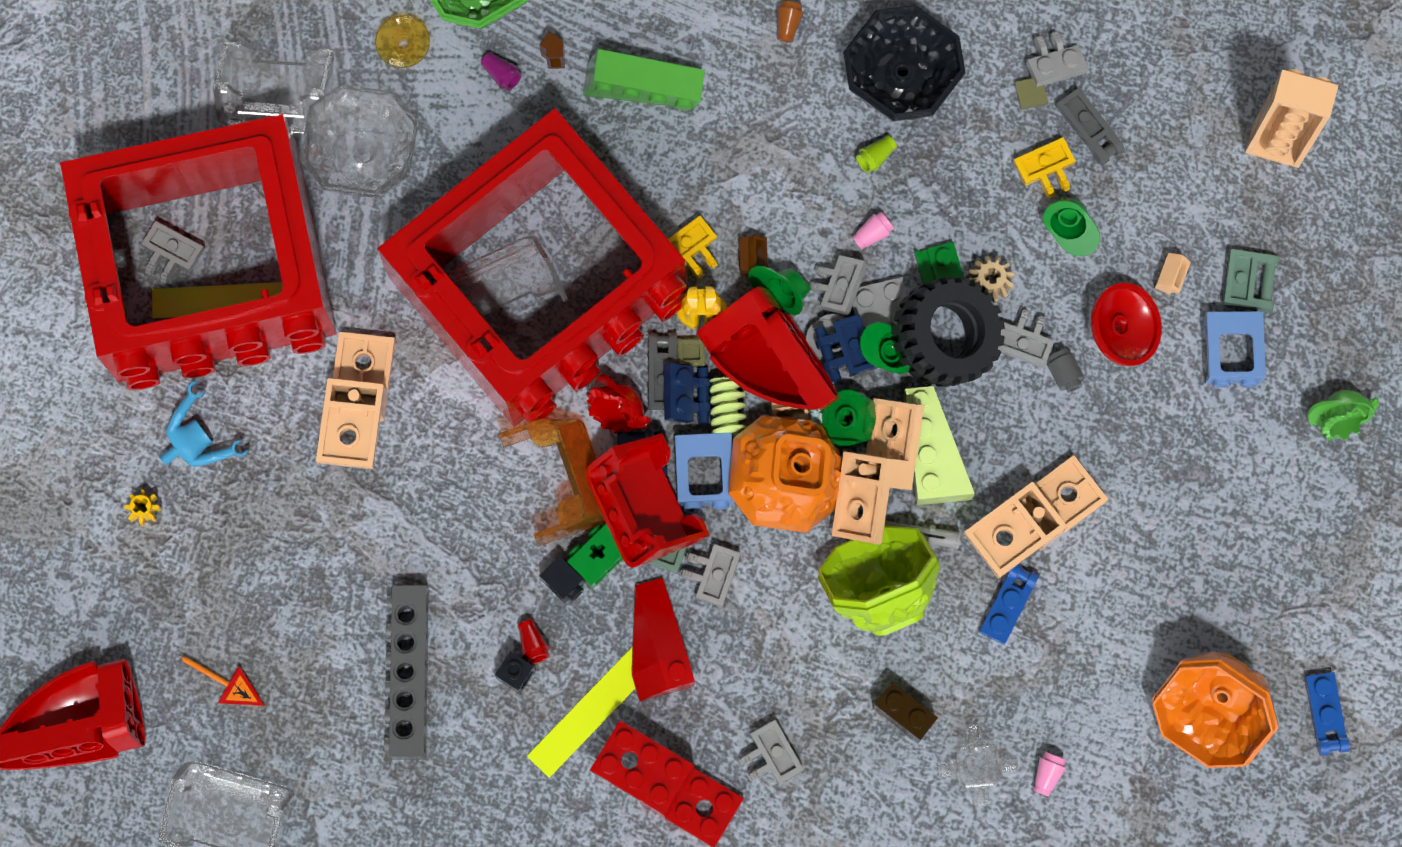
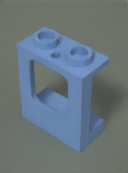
(1234, 323)
(703, 446)

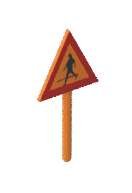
(237, 691)

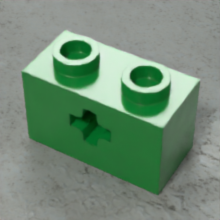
(595, 569)

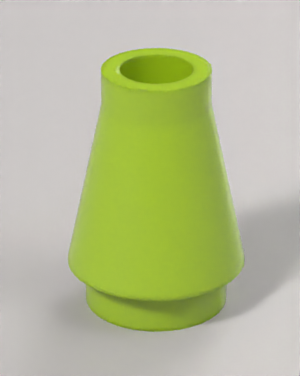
(874, 155)

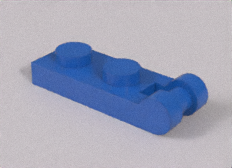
(1008, 605)
(1326, 713)

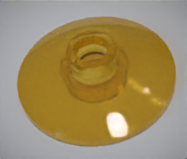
(394, 32)

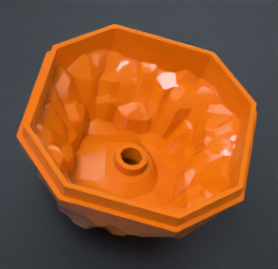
(769, 485)
(1216, 710)

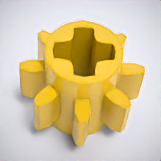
(148, 502)

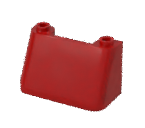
(641, 503)

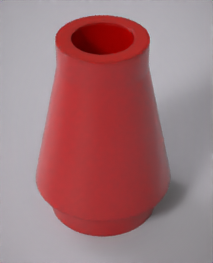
(532, 643)

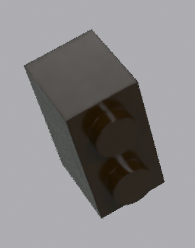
(905, 713)

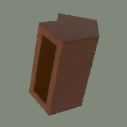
(553, 51)
(752, 253)

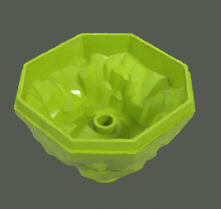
(883, 583)

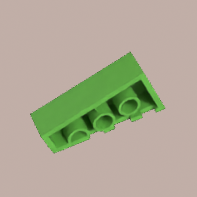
(642, 80)

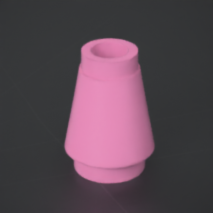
(873, 230)
(1048, 773)

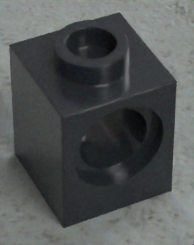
(562, 580)
(515, 672)

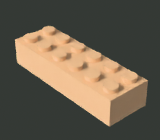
(1291, 117)

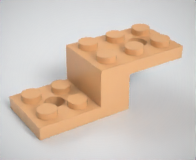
(355, 400)
(869, 476)
(1036, 516)

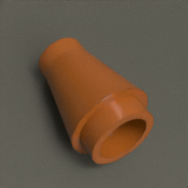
(788, 20)

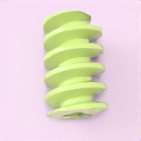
(726, 407)

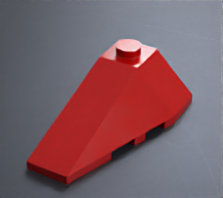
(658, 649)

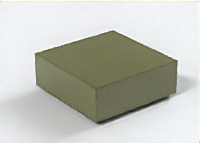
(1029, 95)
(691, 352)

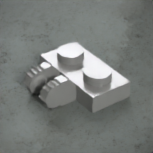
(1056, 65)
(173, 247)
(843, 284)
(1025, 344)
(717, 574)
(776, 752)

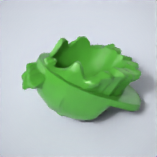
(1342, 413)

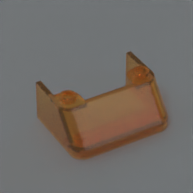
(574, 445)

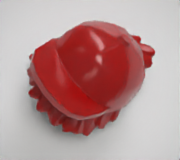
(616, 406)

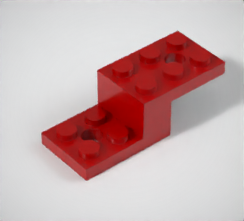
(666, 784)

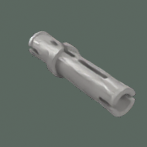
(951, 537)

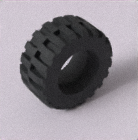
(980, 324)

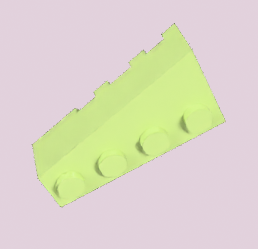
(938, 466)

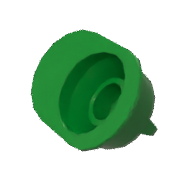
(1072, 226)
(785, 286)
(878, 348)

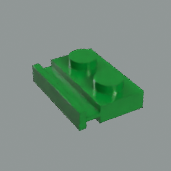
(938, 263)

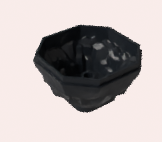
(907, 43)

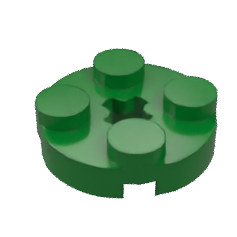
(863, 419)

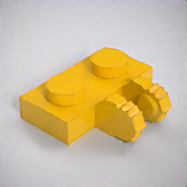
(1044, 162)
(694, 240)

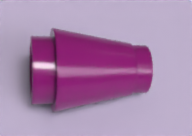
(502, 72)

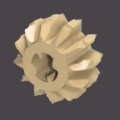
(994, 268)

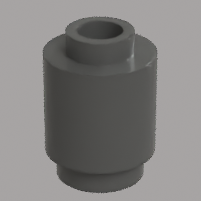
(1065, 370)

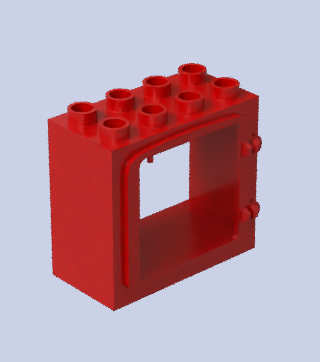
(181, 169)
(477, 205)

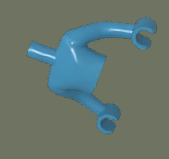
(191, 440)

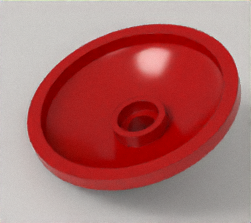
(1135, 320)

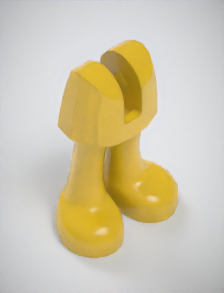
(700, 302)

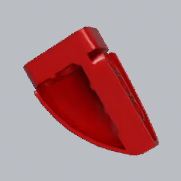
(767, 353)
(75, 719)

